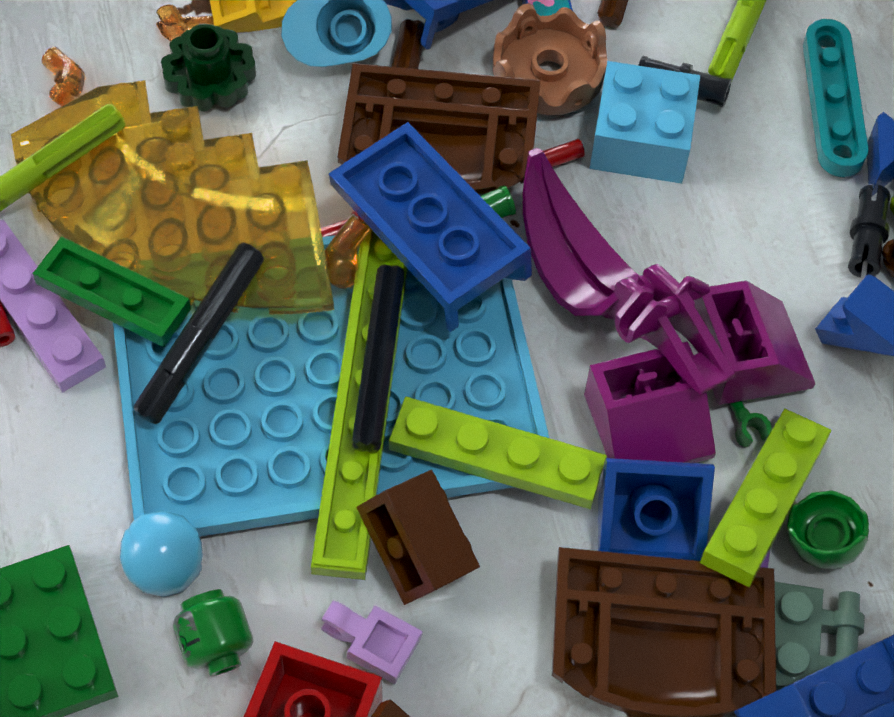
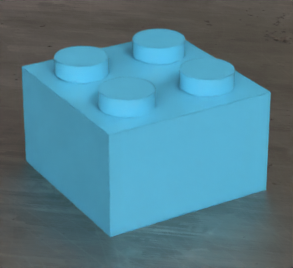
(645, 122)

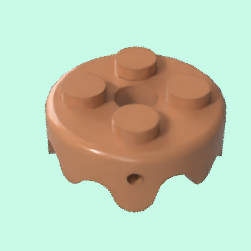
(559, 39)

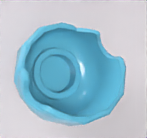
(161, 553)

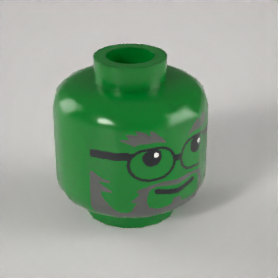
(212, 632)

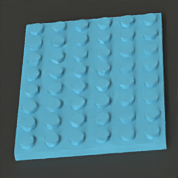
(258, 410)

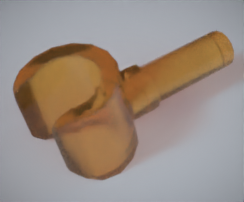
(173, 24)

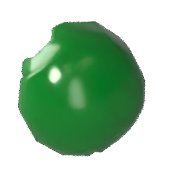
(828, 529)

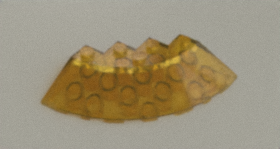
(183, 203)

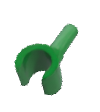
(749, 419)

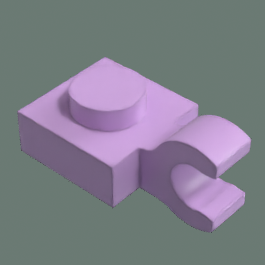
(378, 643)

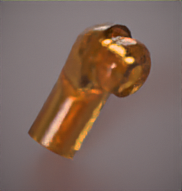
(68, 76)
(342, 252)

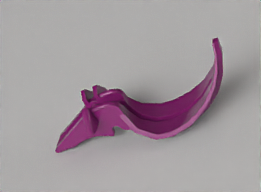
(595, 281)

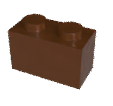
(418, 536)

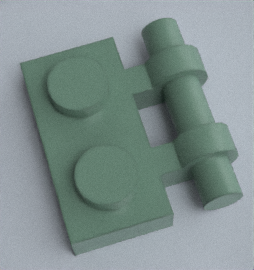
(799, 629)

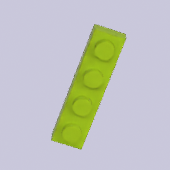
(497, 452)
(765, 498)

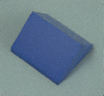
(655, 508)

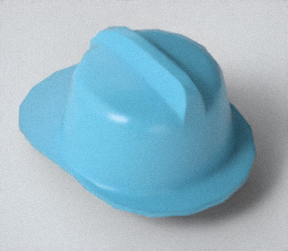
(335, 30)

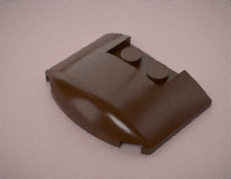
(470, 119)
(662, 634)

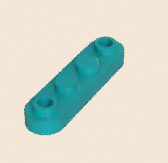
(835, 98)

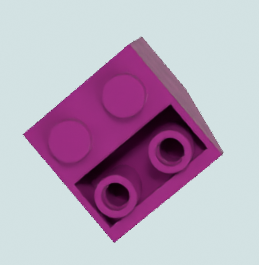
(756, 341)
(649, 410)

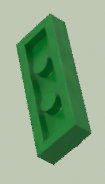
(112, 291)

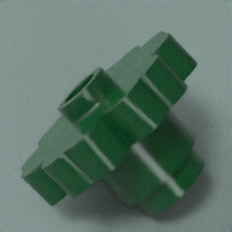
(208, 67)

